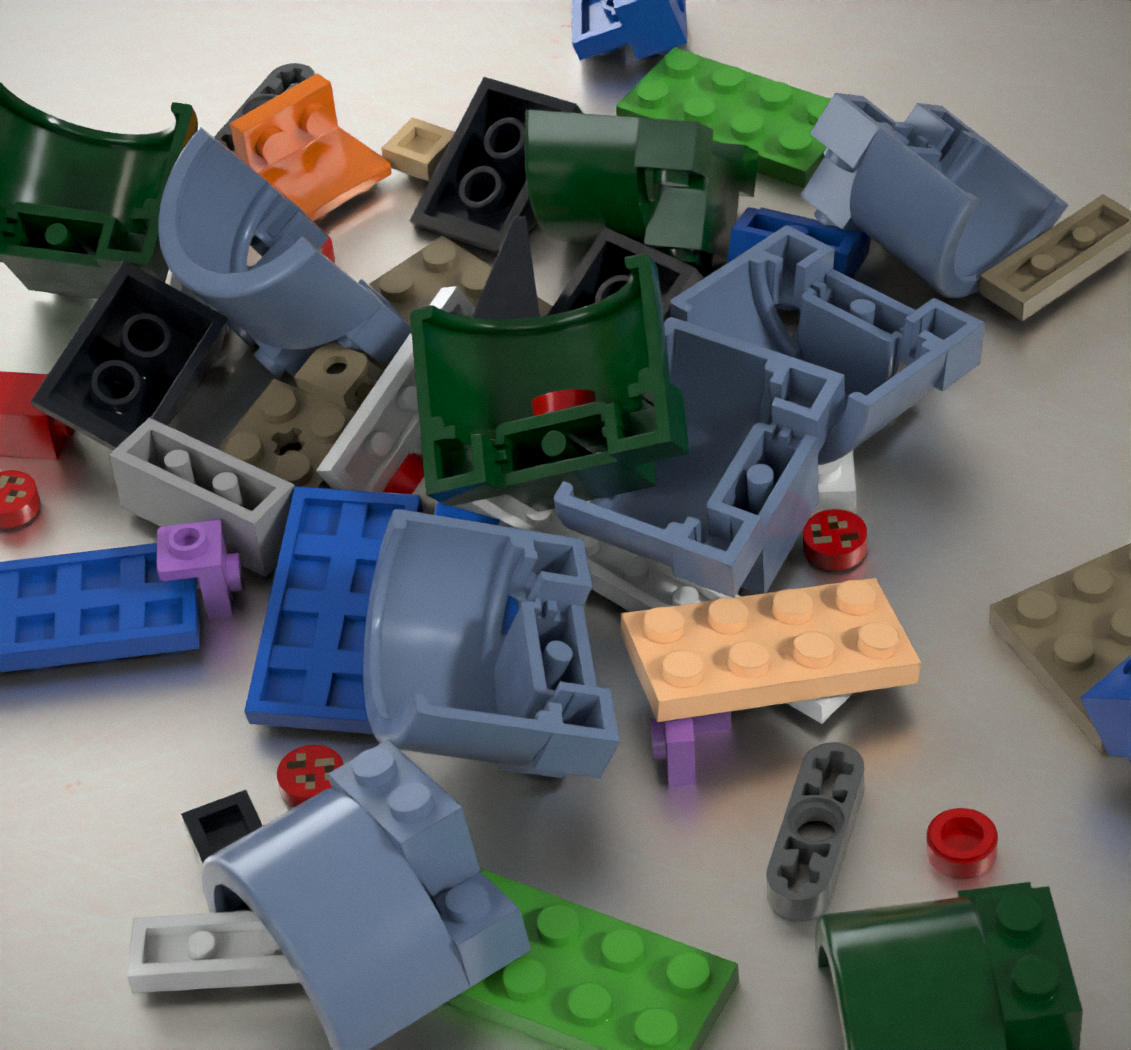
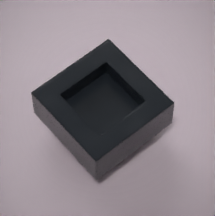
(220, 823)

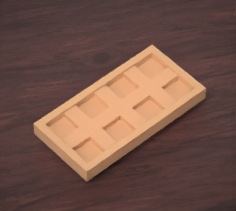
(768, 649)

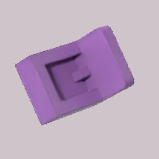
(201, 552)
(676, 744)

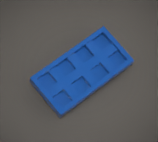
(93, 608)
(317, 611)

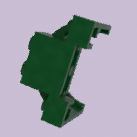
(639, 178)
(81, 197)
(484, 373)
(954, 973)

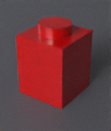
(23, 428)

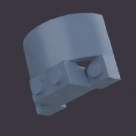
(926, 191)
(294, 293)
(879, 344)
(751, 469)
(446, 675)
(372, 898)

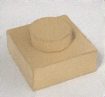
(417, 148)

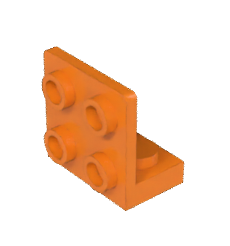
(304, 151)

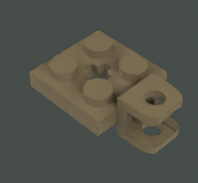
(307, 414)

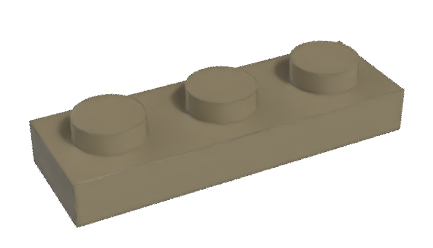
(1059, 258)

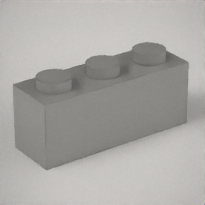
(188, 481)

